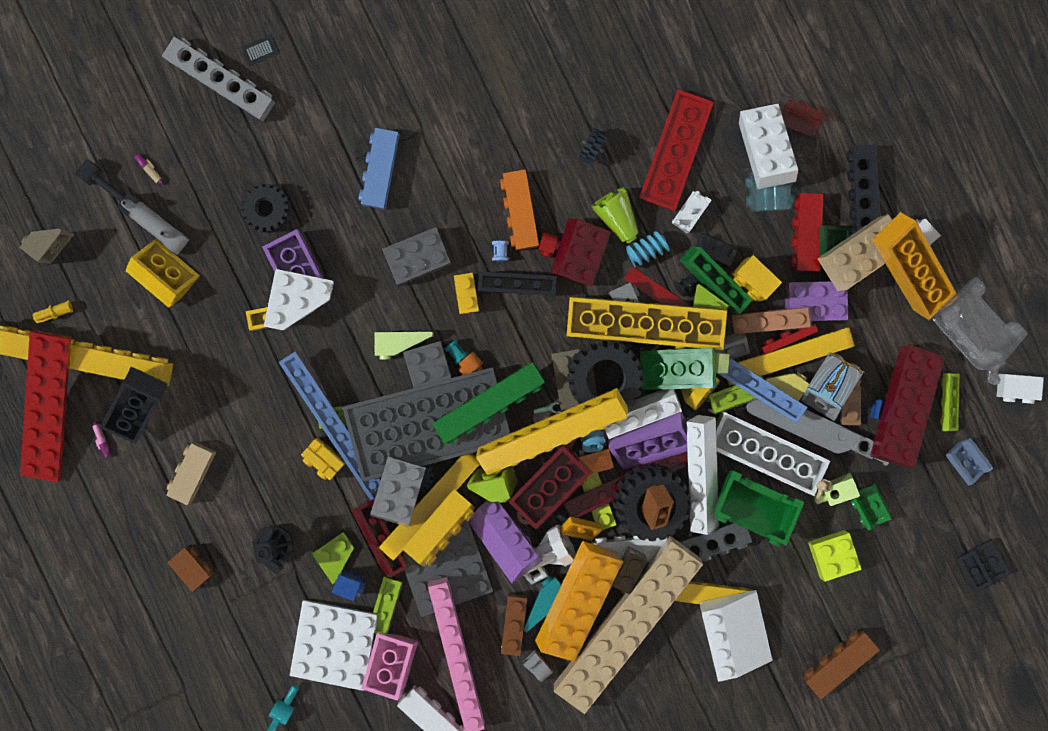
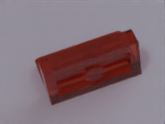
(801, 117)

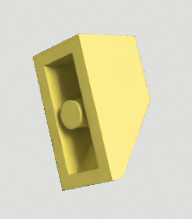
(790, 383)

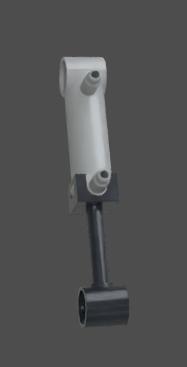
(136, 209)

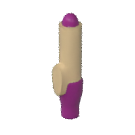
(149, 168)

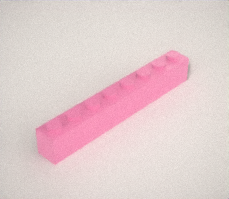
(456, 654)

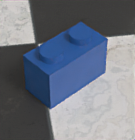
(349, 585)

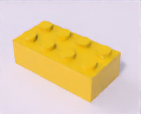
(439, 528)

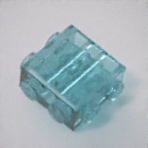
(770, 198)

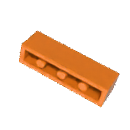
(520, 210)

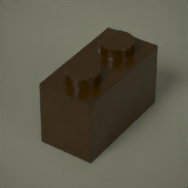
(630, 570)

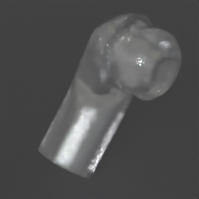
(992, 374)

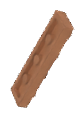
(771, 320)

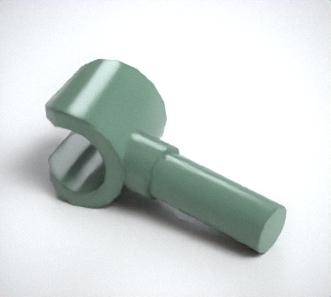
(547, 408)

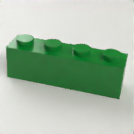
(715, 279)

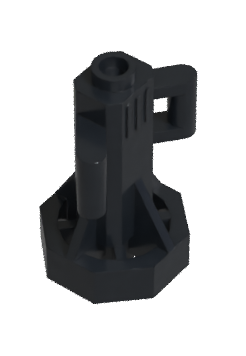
(267, 547)

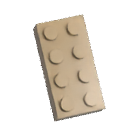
(854, 256)

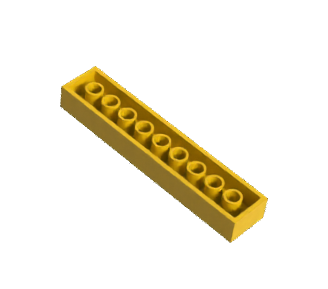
(90, 359)

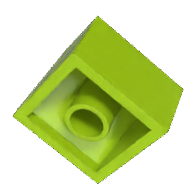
(494, 486)

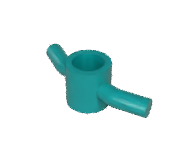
(282, 710)

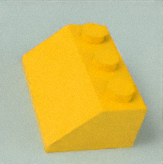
(161, 272)

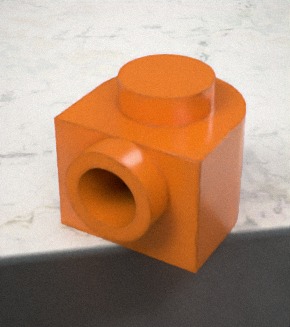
(470, 364)

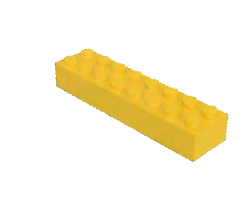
(647, 322)

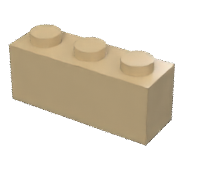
(190, 473)

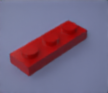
(787, 338)

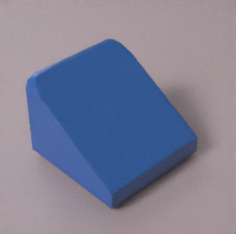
(877, 409)

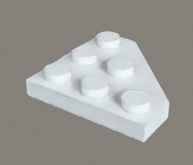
(295, 297)

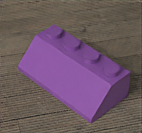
(651, 442)
(504, 540)

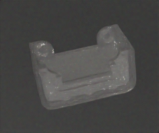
(977, 328)

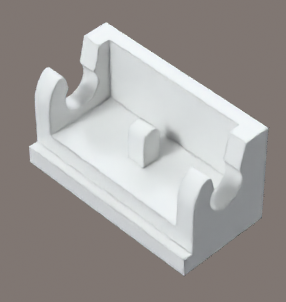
(691, 211)

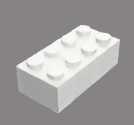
(768, 146)

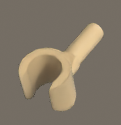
(822, 486)

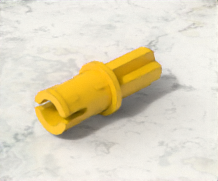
(52, 312)

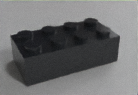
(133, 405)

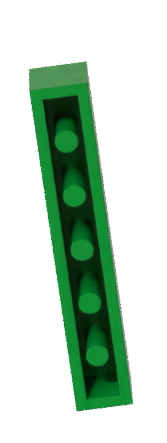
(488, 402)

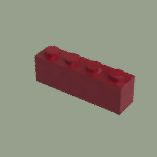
(375, 534)

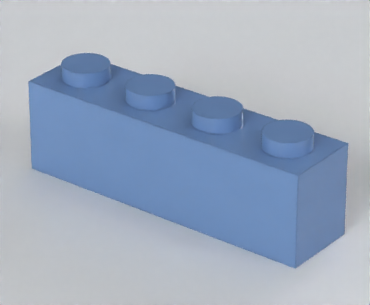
(380, 168)

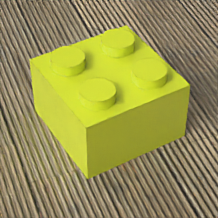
(834, 555)

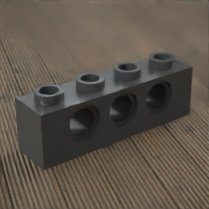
(740, 540)

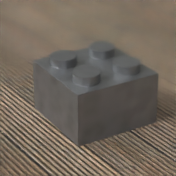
(427, 364)

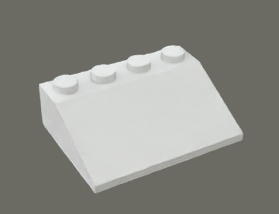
(736, 634)

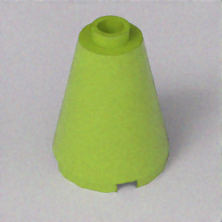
(617, 214)

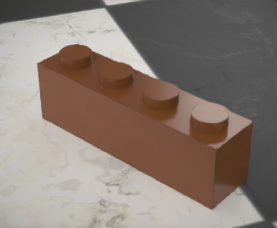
(840, 663)

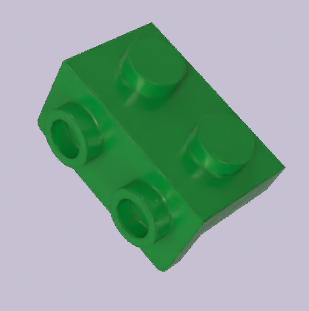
(871, 507)

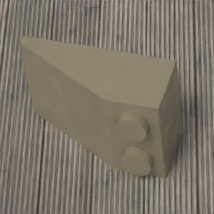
(560, 366)

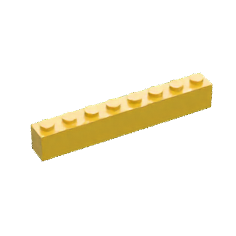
(552, 432)

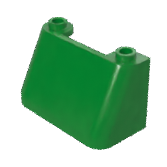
(757, 508)

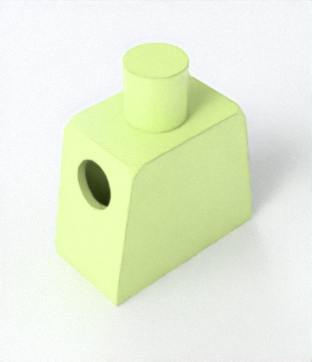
(845, 489)

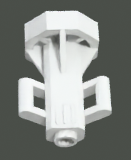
(553, 550)

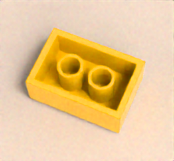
(755, 279)

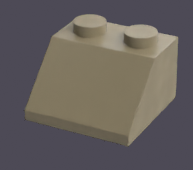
(45, 244)

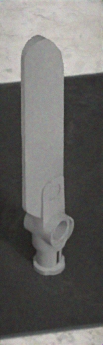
(814, 429)

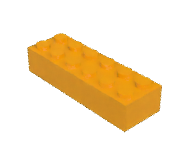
(914, 265)
(578, 601)

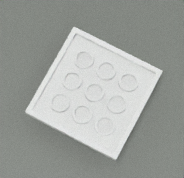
(333, 644)

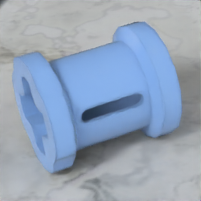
(500, 251)

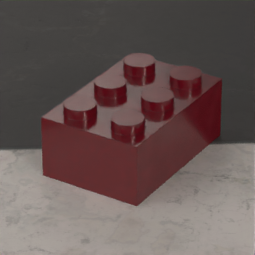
(580, 252)

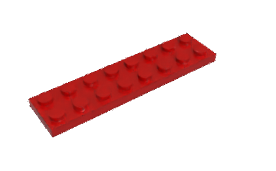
(45, 405)

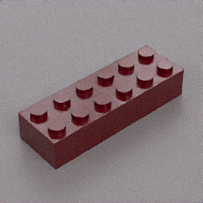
(907, 406)

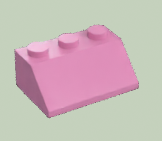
(389, 665)

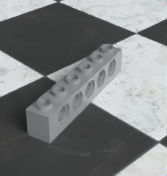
(175, 55)

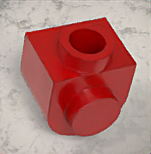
(548, 244)

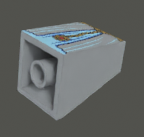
(832, 385)

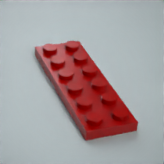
(676, 150)

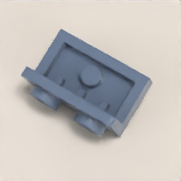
(969, 461)

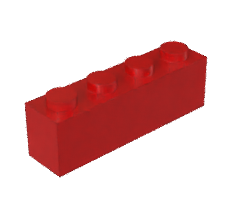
(806, 239)

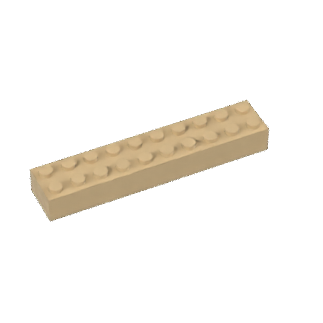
(627, 624)

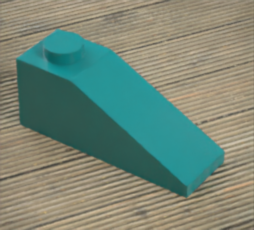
(543, 601)

